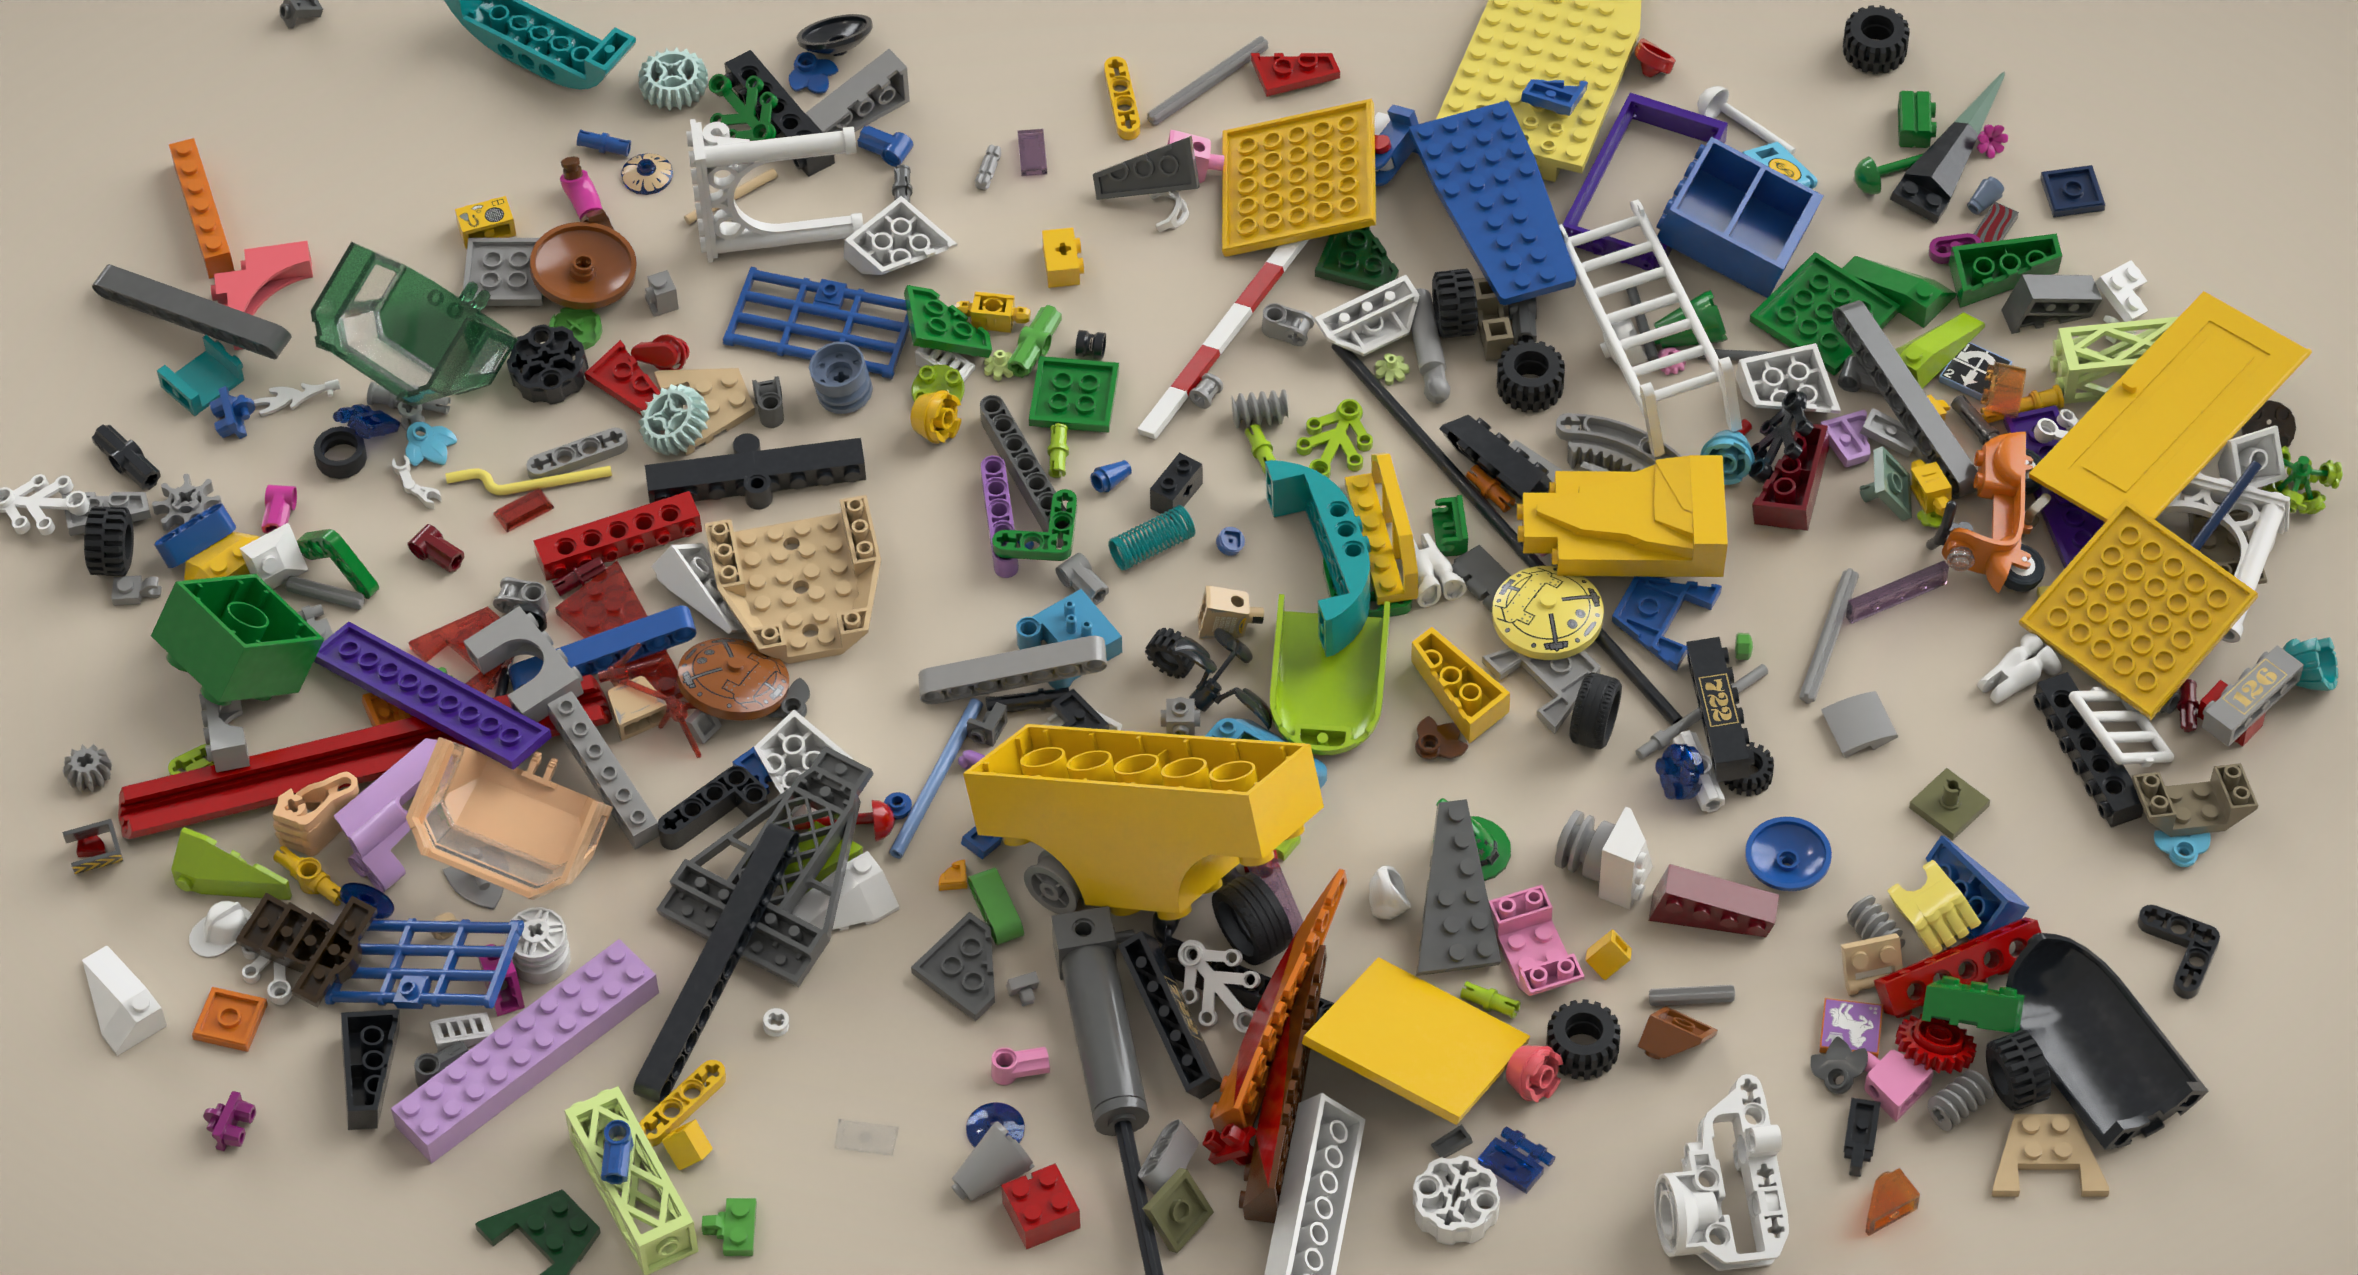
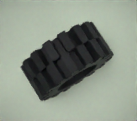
(1161, 653)
(1757, 780)

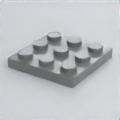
(502, 270)

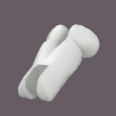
(1434, 566)
(2017, 672)

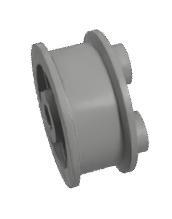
(1052, 884)

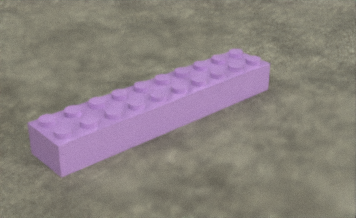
(525, 1051)

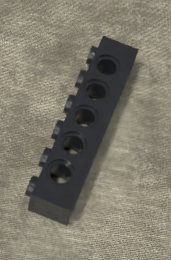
(785, 116)
(2113, 778)

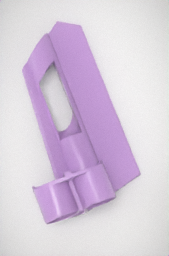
(378, 822)

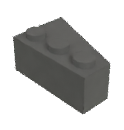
(2050, 298)

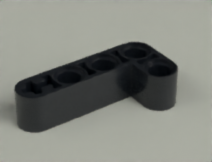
(680, 826)

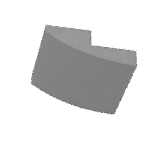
(1859, 723)

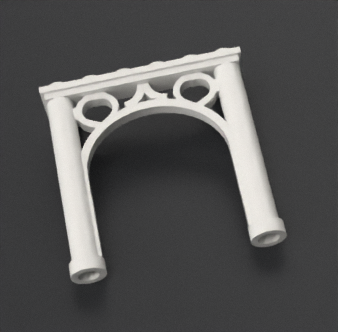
(744, 233)
(2269, 516)

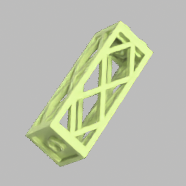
(2074, 360)
(668, 1240)

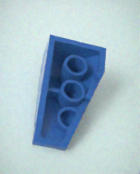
(1988, 896)

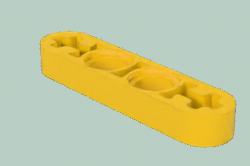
(1122, 98)
(685, 1105)

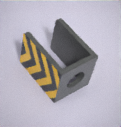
(90, 831)

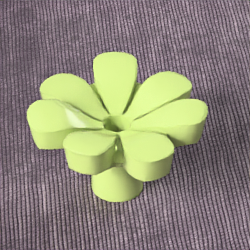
(998, 365)
(1391, 368)

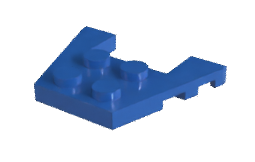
(1650, 609)

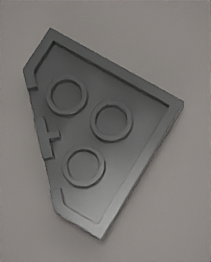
(961, 967)

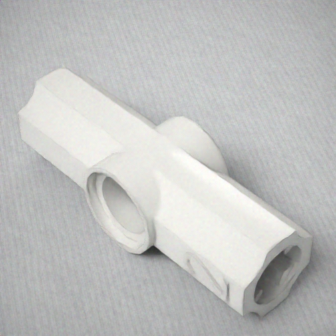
(1710, 795)

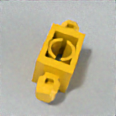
(994, 311)
(1930, 486)

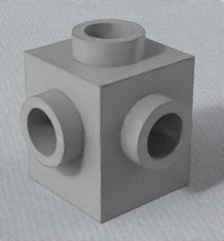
(1180, 716)

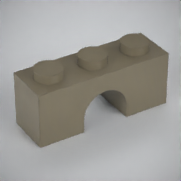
(1492, 324)

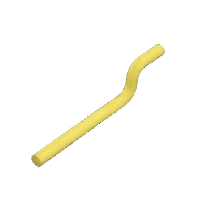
(528, 485)

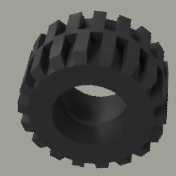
(1876, 54)
(1455, 303)
(1530, 392)
(108, 541)
(1588, 1020)
(2018, 1070)

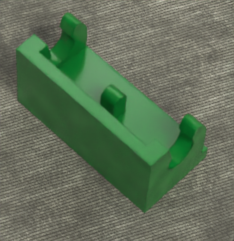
(1450, 526)

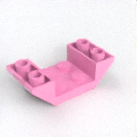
(1532, 942)

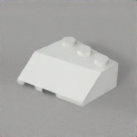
(895, 240)
(1770, 376)
(791, 751)
(1624, 863)

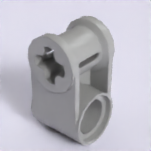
(1285, 324)
(520, 592)

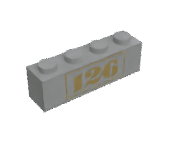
(2252, 695)

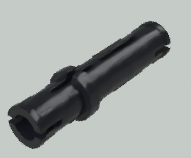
(1030, 700)

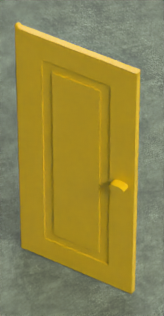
(2170, 411)

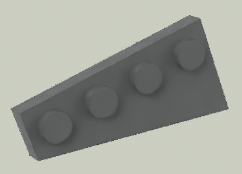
(1157, 171)

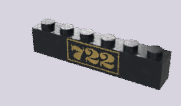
(1719, 710)
(1171, 1015)

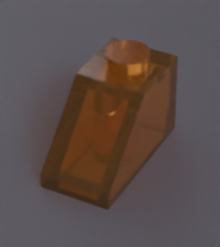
(1891, 1200)

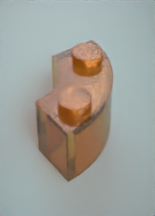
(2004, 389)

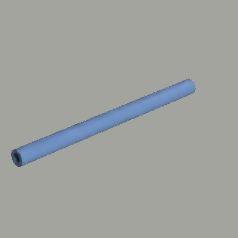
(935, 780)

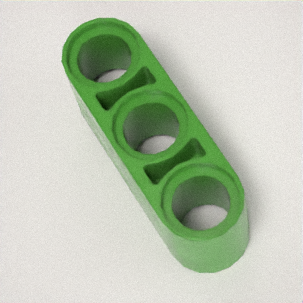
(996, 906)

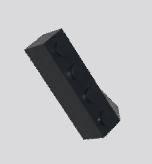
(1496, 456)

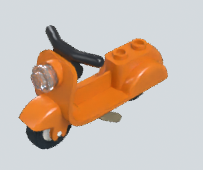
(2004, 479)

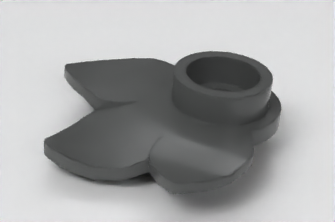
(796, 698)
(1839, 1062)

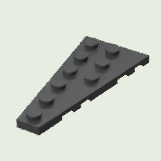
(1457, 911)

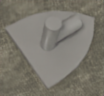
(473, 888)

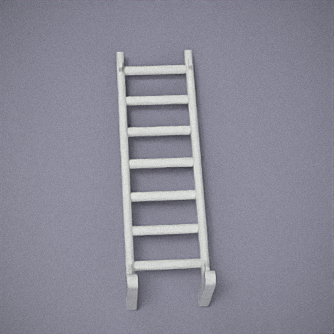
(1645, 394)

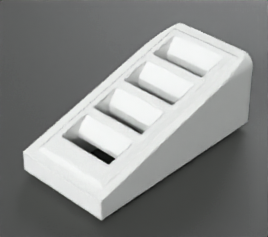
(928, 356)
(452, 1024)

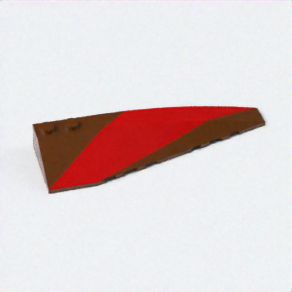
(1281, 1101)

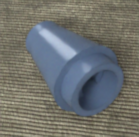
(1986, 194)

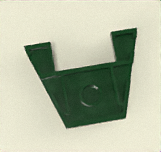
(551, 1225)

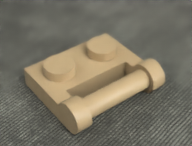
(1868, 956)

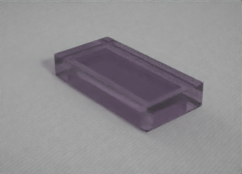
(1032, 152)

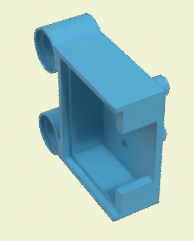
(1068, 620)

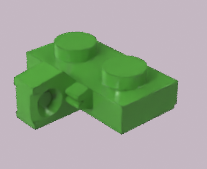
(734, 1226)

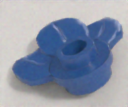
(811, 73)

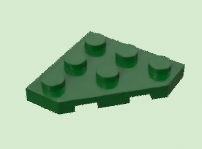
(941, 326)

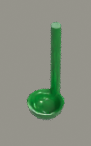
(1868, 175)

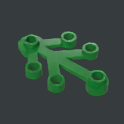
(746, 112)

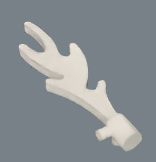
(286, 395)

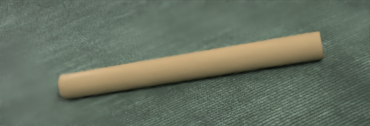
(741, 191)

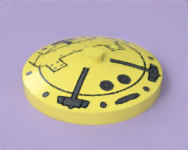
(1547, 613)

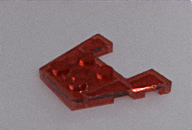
(454, 635)

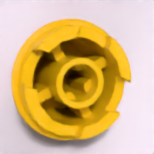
(936, 416)

